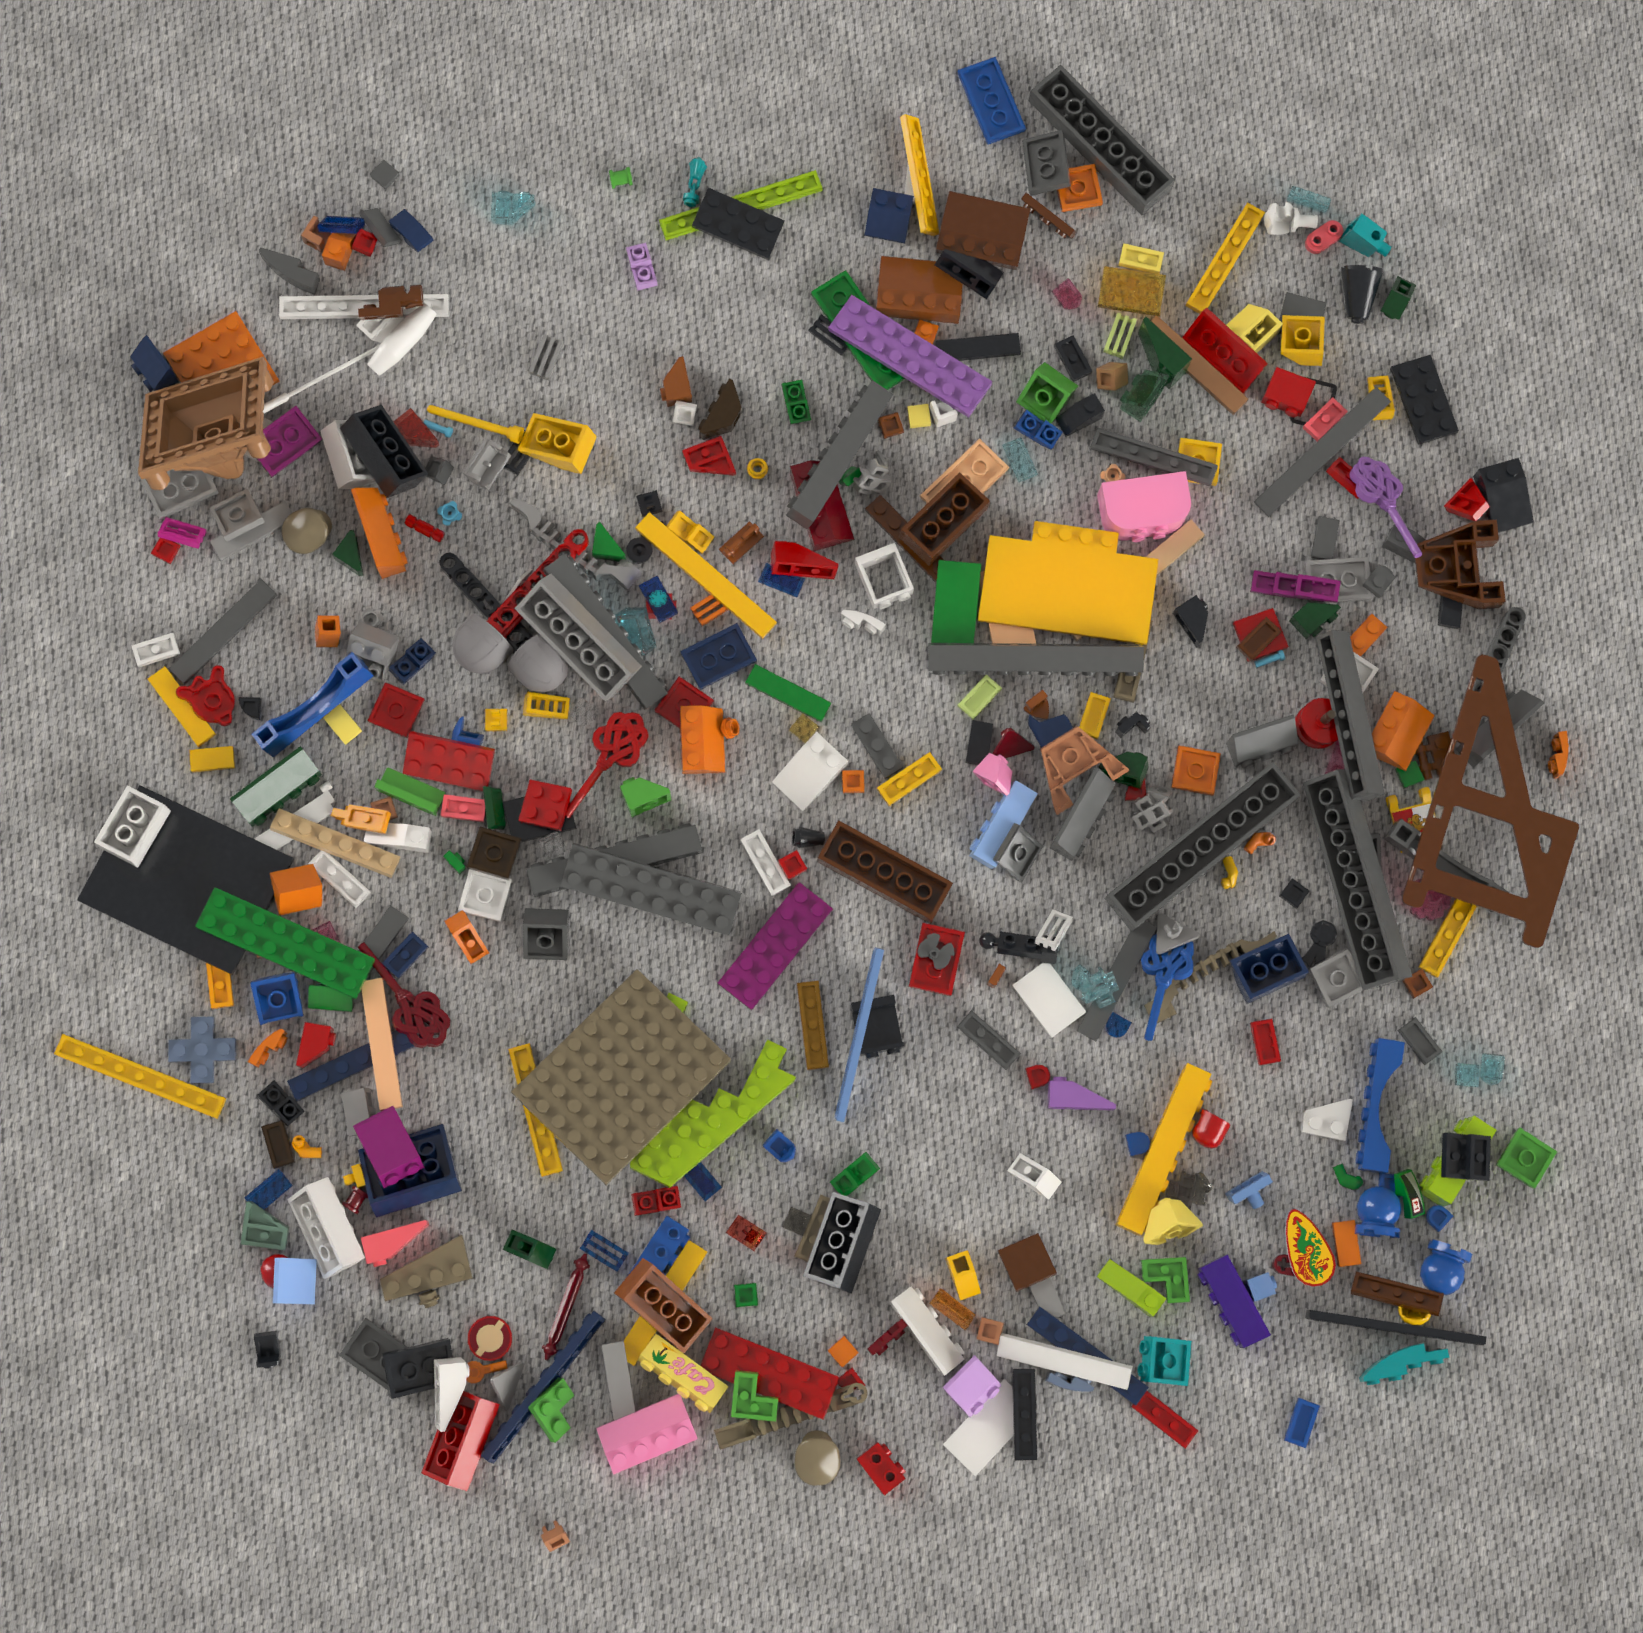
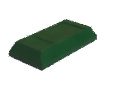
(494, 808)

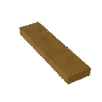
(812, 1025)

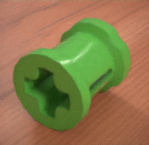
(620, 177)

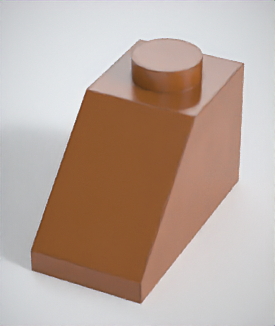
(676, 384)

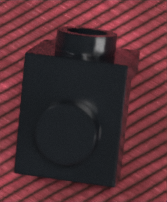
(1127, 724)
(267, 1349)

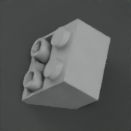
(374, 648)

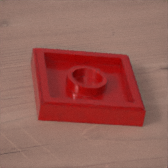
(1247, 624)
(681, 694)
(396, 710)

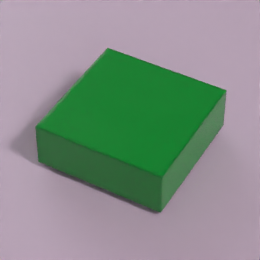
(847, 478)
(1410, 776)
(746, 1295)

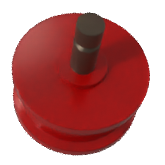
(1316, 724)

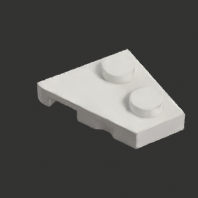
(1328, 1120)

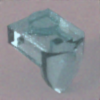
(1492, 1068)

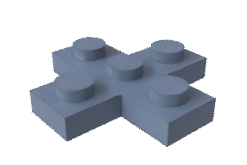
(202, 1050)

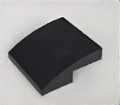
(1466, 1156)

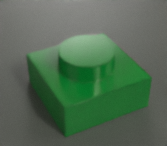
(455, 861)

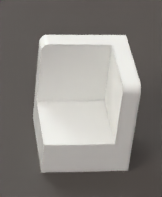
(942, 413)

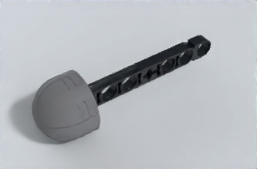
(534, 659)

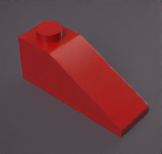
(797, 560)

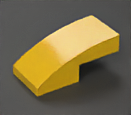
(690, 532)

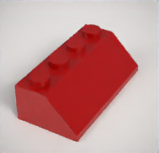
(459, 1448)

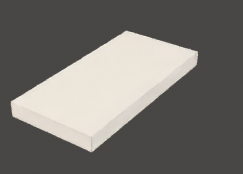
(985, 1433)

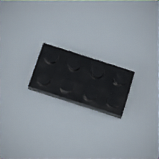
(738, 223)
(1424, 399)

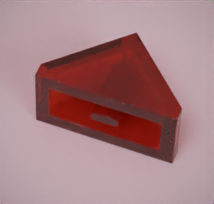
(746, 1233)

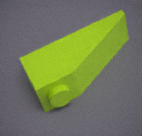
(1131, 1288)

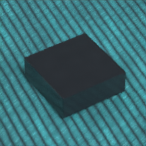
(1294, 893)

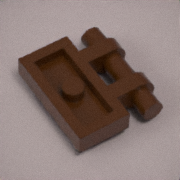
(1438, 747)

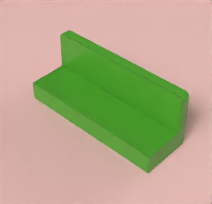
(410, 791)

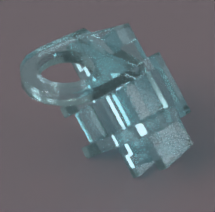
(1088, 982)

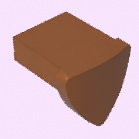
(1038, 706)

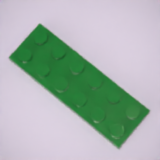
(831, 299)

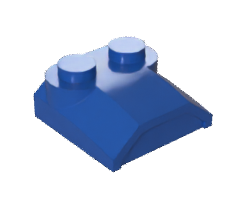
(277, 997)

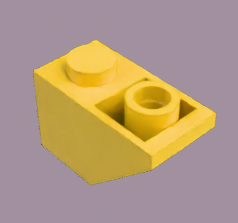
(963, 1275)

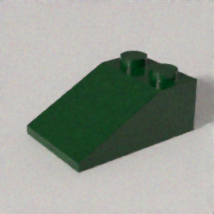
(1163, 353)

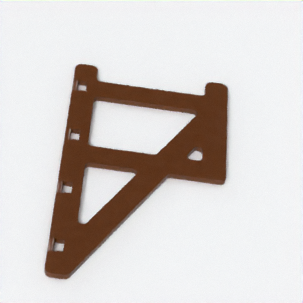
(1541, 870)

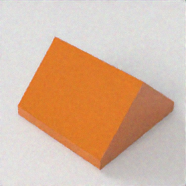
(296, 889)

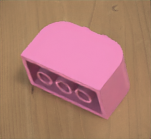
(1145, 506)

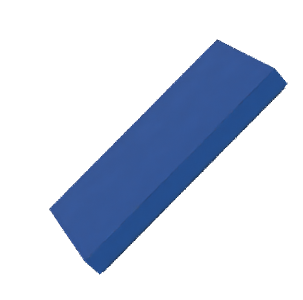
(991, 100)

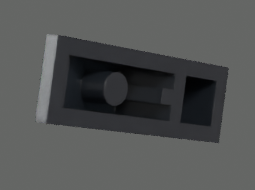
(971, 271)

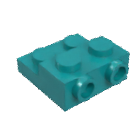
(1164, 1360)

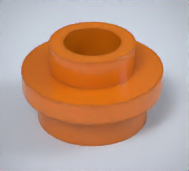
(729, 728)

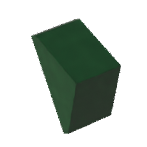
(348, 553)

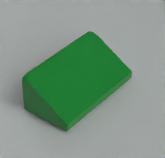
(328, 999)

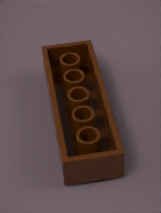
(884, 872)

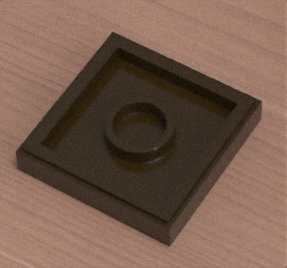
(494, 853)

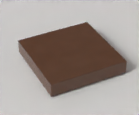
(1027, 1262)

